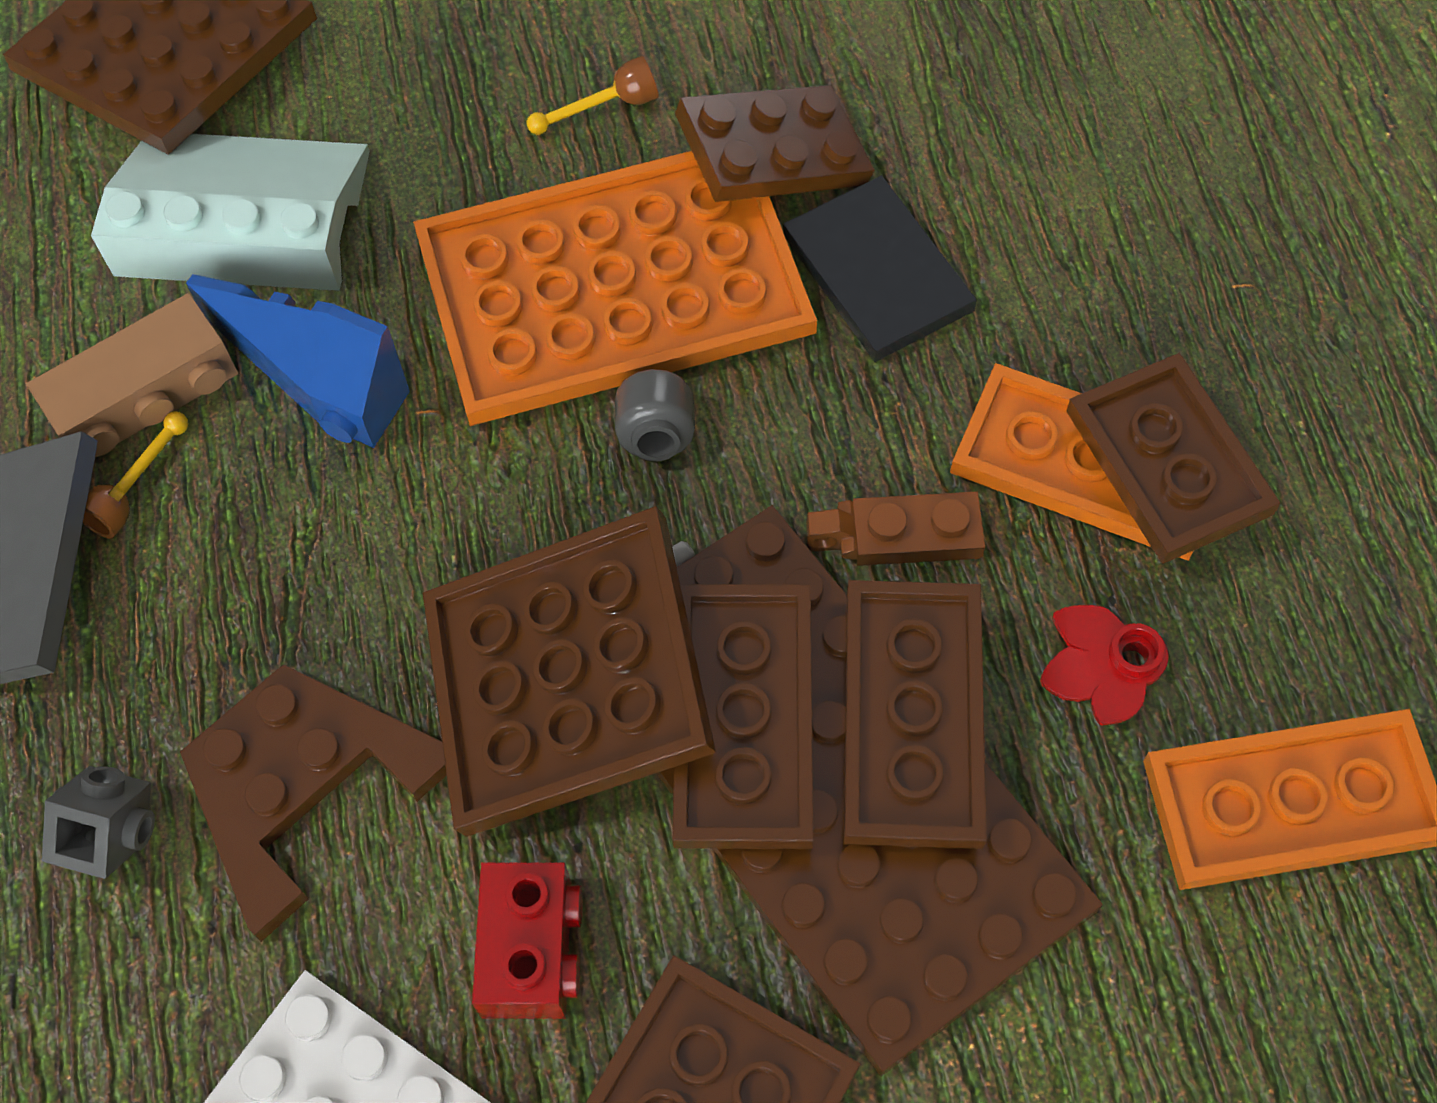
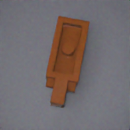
(901, 529)

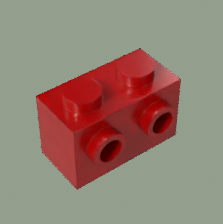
(524, 941)

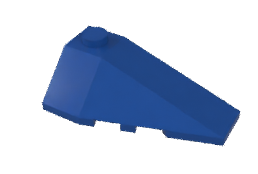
(322, 357)

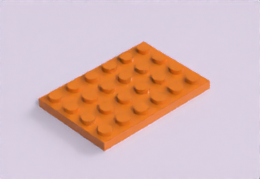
(606, 282)

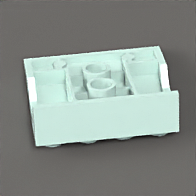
(232, 211)

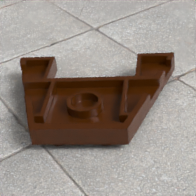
(278, 760)

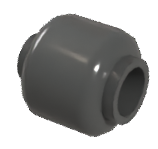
(654, 414)

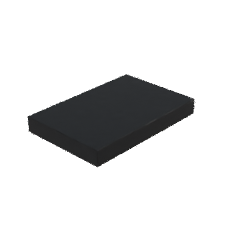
(879, 268)

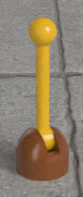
(631, 84)
(107, 504)

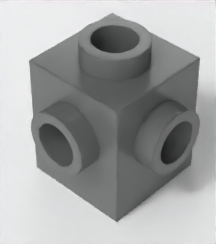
(97, 821)

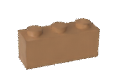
(135, 376)

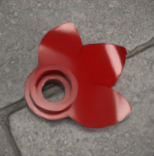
(1095, 666)

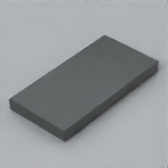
(40, 533)

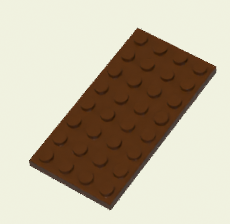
(884, 931)

